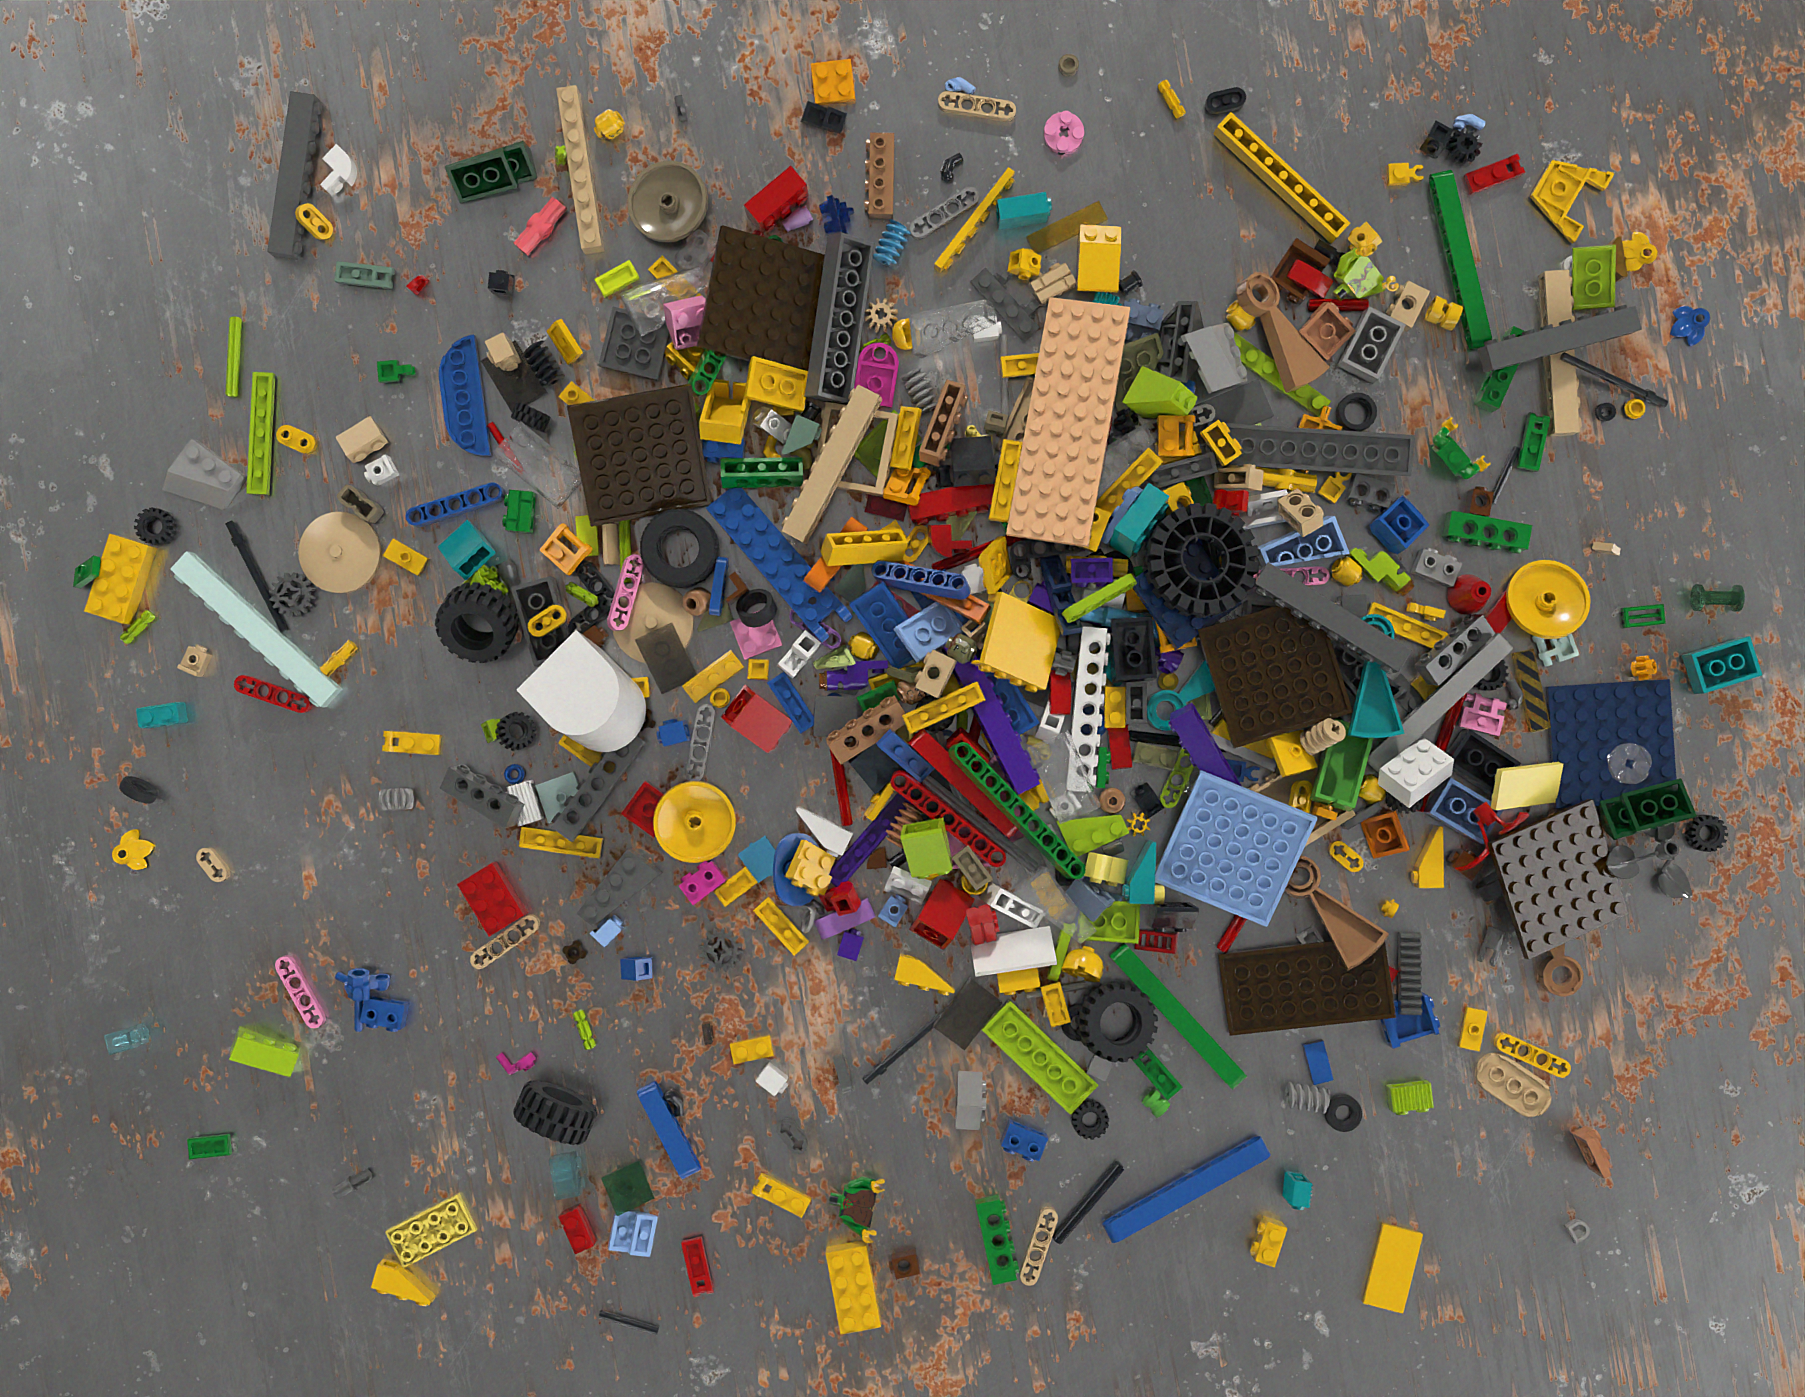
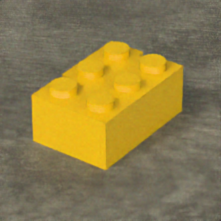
(724, 417)

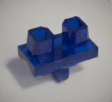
(839, 215)

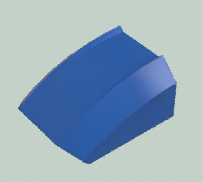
(1399, 525)

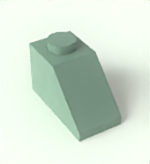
(801, 434)
(852, 583)

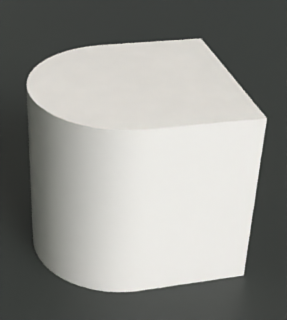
(586, 696)

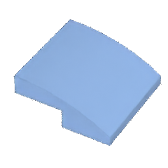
(633, 1233)

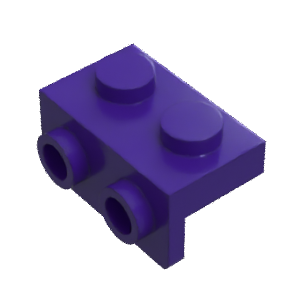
(1091, 570)

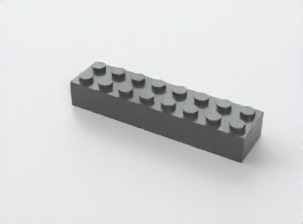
(839, 318)

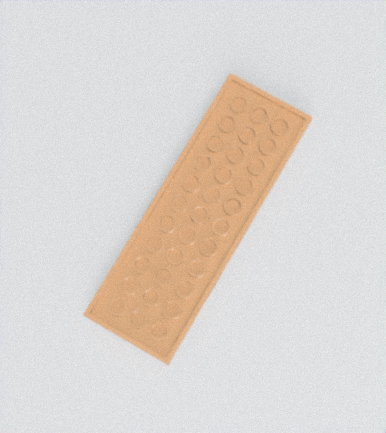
(1068, 422)

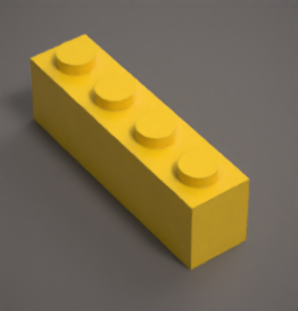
(863, 547)

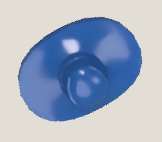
(783, 856)

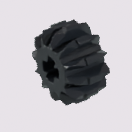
(1460, 152)

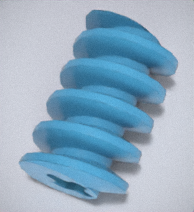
(890, 243)

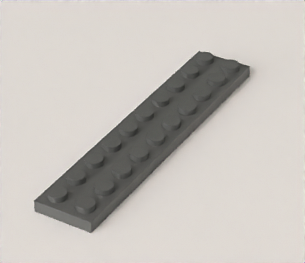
(1322, 449)

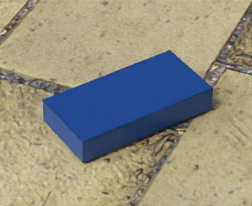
(1318, 1062)

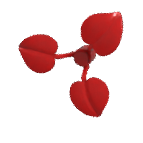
(1487, 816)

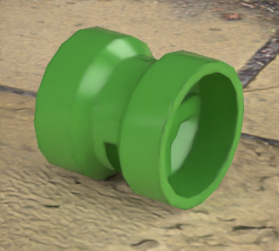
(1155, 1103)

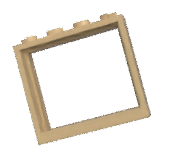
(884, 468)

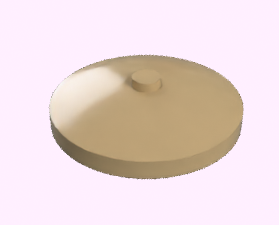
(340, 552)
(652, 609)

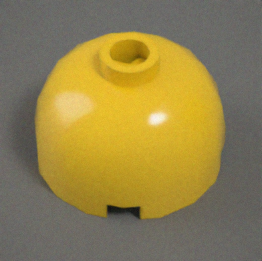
(1083, 964)

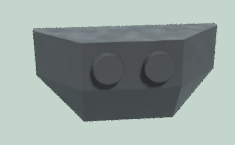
(1176, 358)

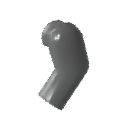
(1516, 695)

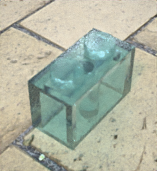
(127, 1038)
(566, 1175)

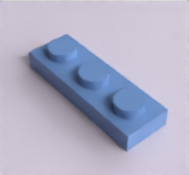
(1129, 498)

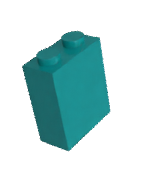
(1023, 210)
(466, 550)

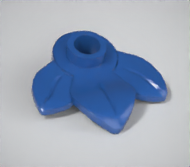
(1687, 324)

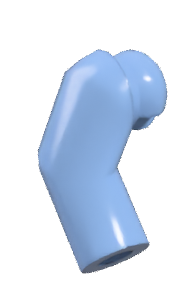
(959, 84)
(1468, 119)

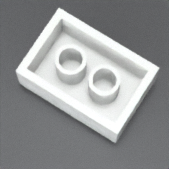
(1415, 772)

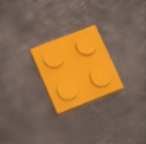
(833, 82)

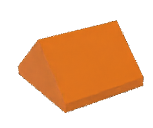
(1384, 834)

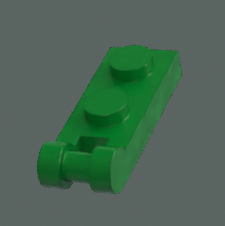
(1533, 442)
(1158, 1074)

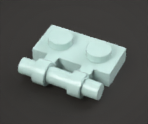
(1563, 649)

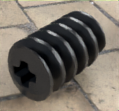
(541, 364)

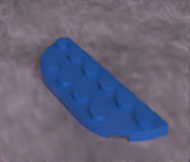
(464, 397)

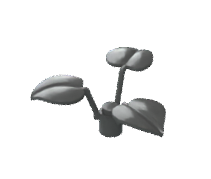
(1673, 880)

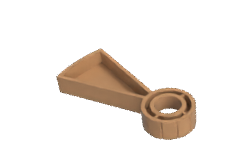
(1293, 355)
(1350, 932)
(1557, 958)

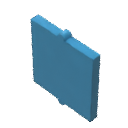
(759, 858)

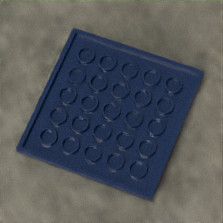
(1594, 720)

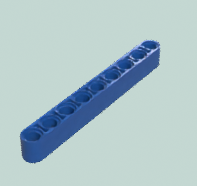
(1186, 1189)

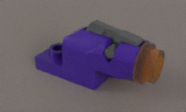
(852, 679)

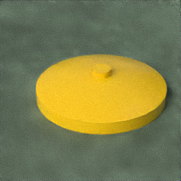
(1548, 599)
(694, 821)

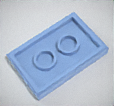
(928, 630)

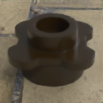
(649, 721)
(568, 951)

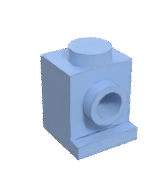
(607, 930)

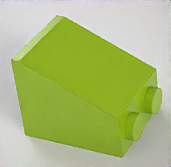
(1158, 395)
(927, 848)

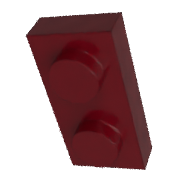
(885, 508)

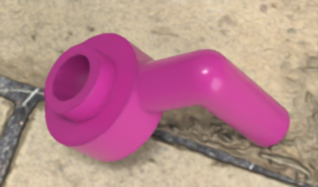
(524, 1063)

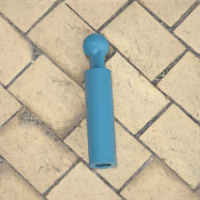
(1105, 614)

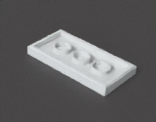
(1014, 952)

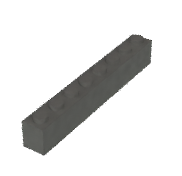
(294, 174)
(1559, 339)
(1331, 618)

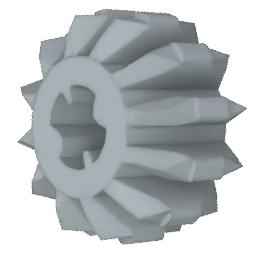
(396, 799)

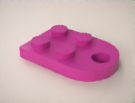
(878, 374)

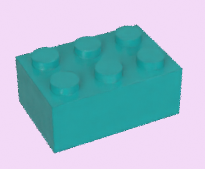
(1140, 521)
(1722, 665)

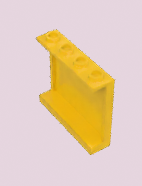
(1019, 643)

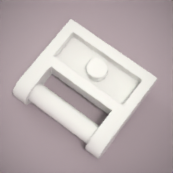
(902, 883)

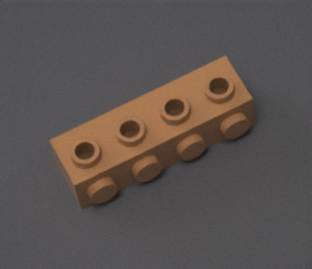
(880, 175)
(942, 423)

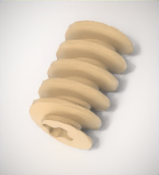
(1322, 736)

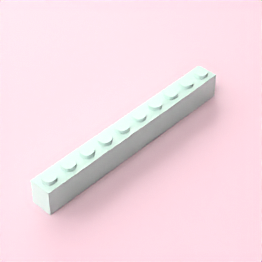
(256, 629)

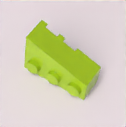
(1089, 833)
(263, 1052)

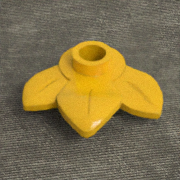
(1634, 251)
(135, 850)

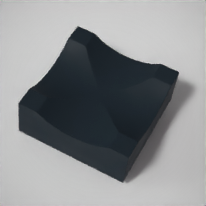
(874, 767)

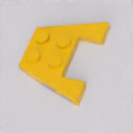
(1559, 189)

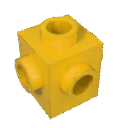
(1364, 233)
(1024, 263)

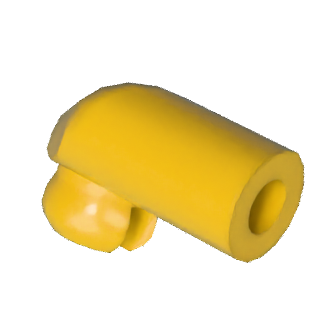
(769, 448)

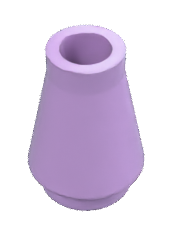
(797, 219)

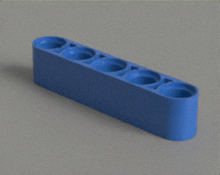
(445, 505)
(927, 586)
(669, 1130)

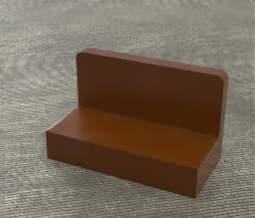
(741, 586)

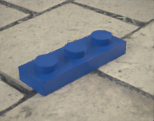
(792, 702)
(905, 755)

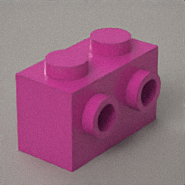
(702, 882)

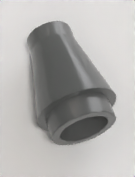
(508, 573)

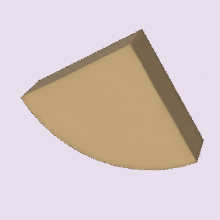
(1607, 548)

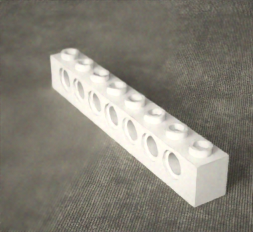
(1088, 636)

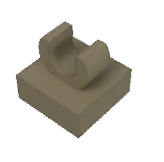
(995, 422)

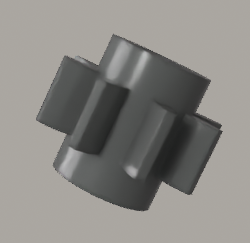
(1063, 662)

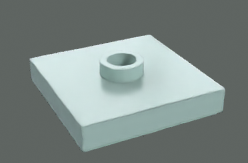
(556, 792)

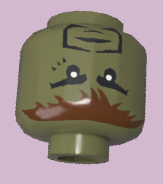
(961, 648)

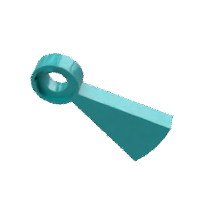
(1196, 686)
(1375, 707)

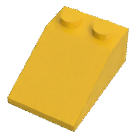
(1098, 258)

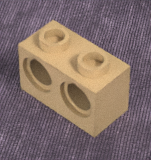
(1300, 512)

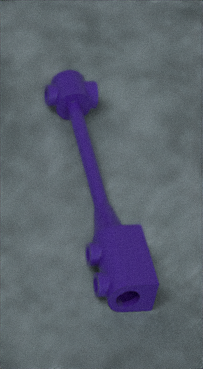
(1167, 661)

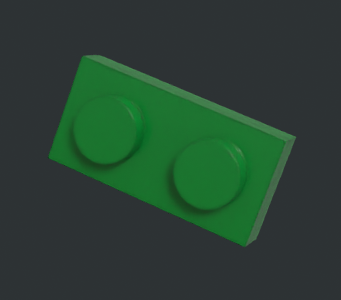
(1102, 776)

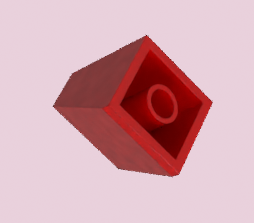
(756, 719)
(942, 914)

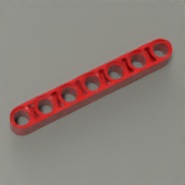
(940, 760)
(943, 809)

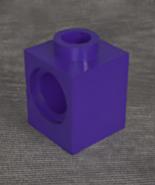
(850, 944)

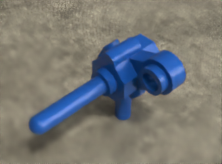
(358, 989)

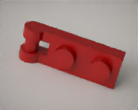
(1493, 174)
(697, 1266)

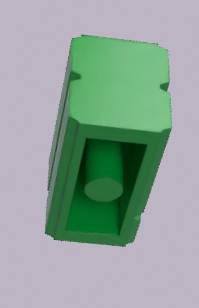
(519, 511)

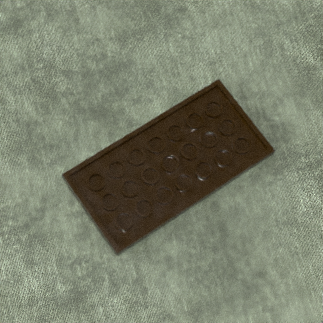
(1303, 988)

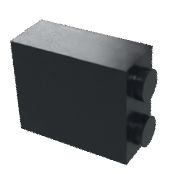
(972, 461)

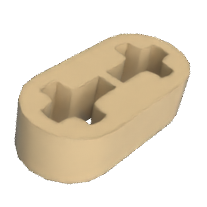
(216, 861)

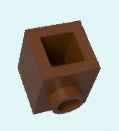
(1462, 858)

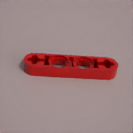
(272, 696)

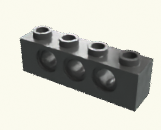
(1450, 660)
(455, 785)

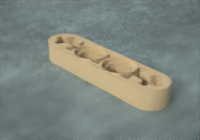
(977, 102)
(504, 940)
(1039, 1246)

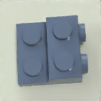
(1143, 319)

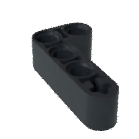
(1030, 554)

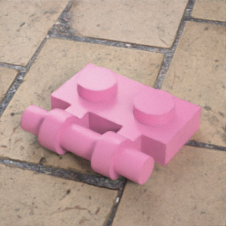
(1479, 720)

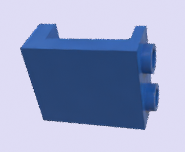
(1410, 1027)

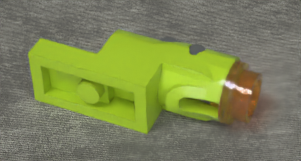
(1384, 567)

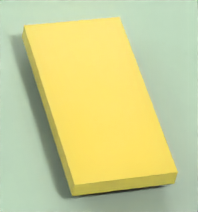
(1526, 785)
(431, 1230)

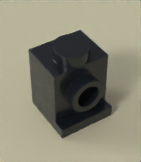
(501, 283)

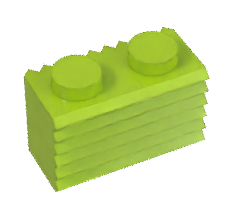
(1410, 1097)

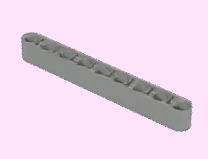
(1440, 700)

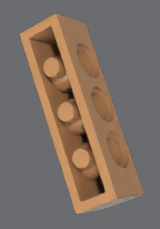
(862, 740)

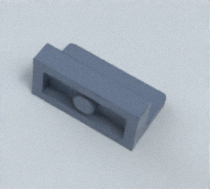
(1089, 897)

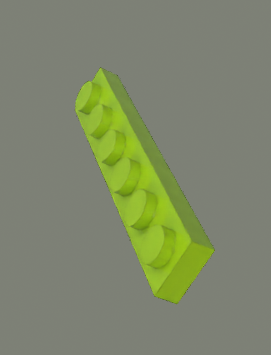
(1267, 370)
(260, 433)

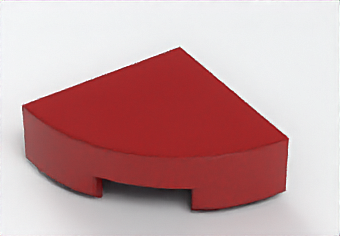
(417, 284)

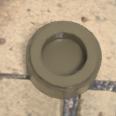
(1068, 65)

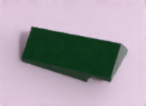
(492, 172)
(1646, 809)

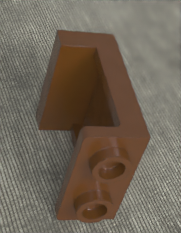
(1302, 252)

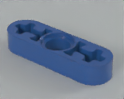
(718, 586)

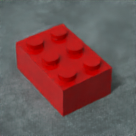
(776, 200)
(492, 898)

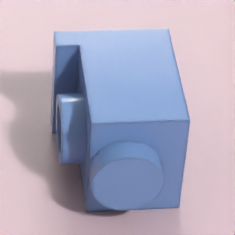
(893, 918)

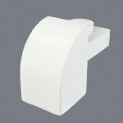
(343, 170)
(799, 654)

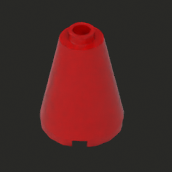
(1468, 594)

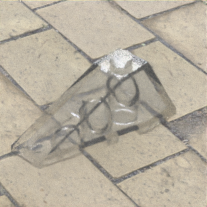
(646, 300)

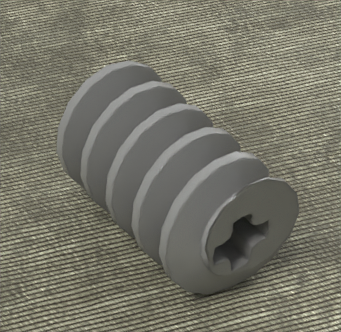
(919, 390)
(1307, 1097)

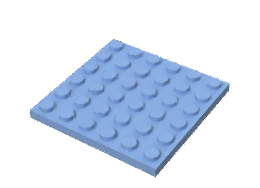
(1234, 848)

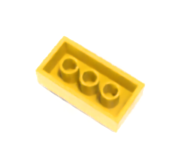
(121, 579)
(853, 1287)

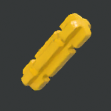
(1171, 99)

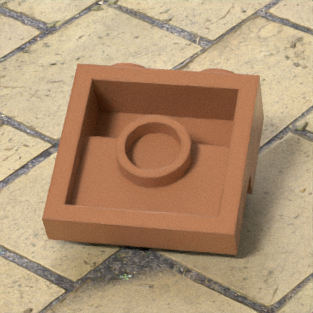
(1327, 330)
(1592, 1151)

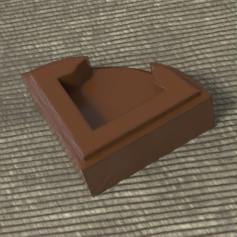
(877, 859)

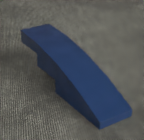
(1059, 592)

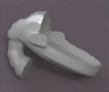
(809, 909)

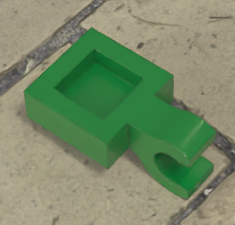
(391, 370)

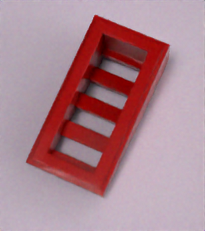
(1164, 949)

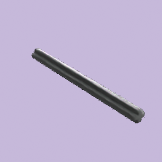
(979, 823)

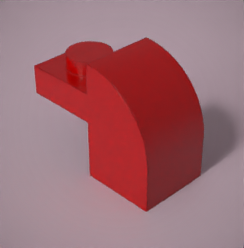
(1232, 500)
(941, 541)
(841, 898)

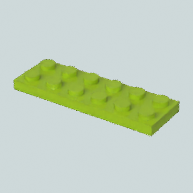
(1039, 1057)

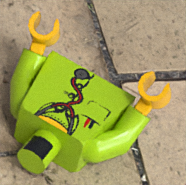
(1359, 276)

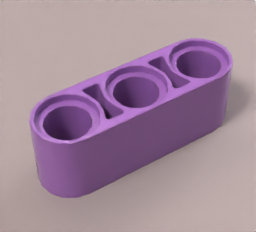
(829, 630)
(833, 924)

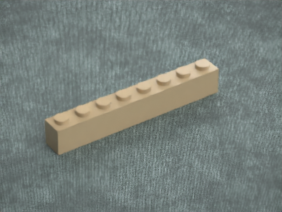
(580, 170)
(1560, 376)
(831, 464)

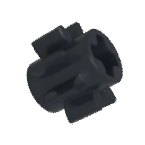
(1126, 421)

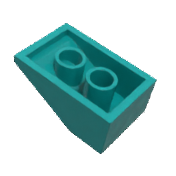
(1140, 882)

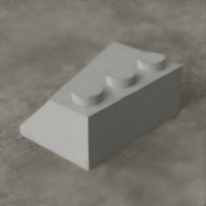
(1217, 356)
(203, 476)

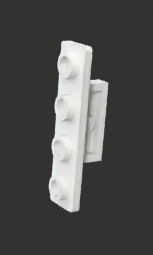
(1263, 510)

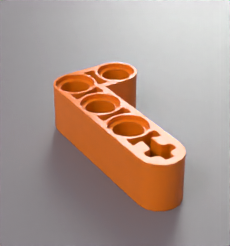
(820, 573)

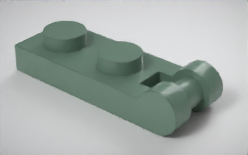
(364, 275)

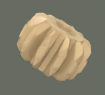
(888, 313)

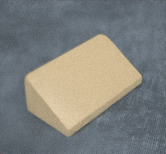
(611, 550)

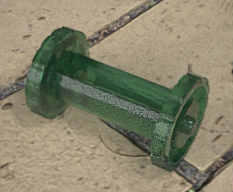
(1734, 598)

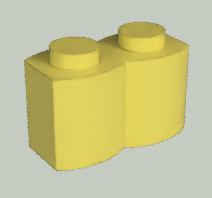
(1106, 868)

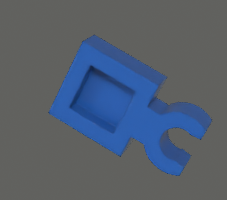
(1240, 770)

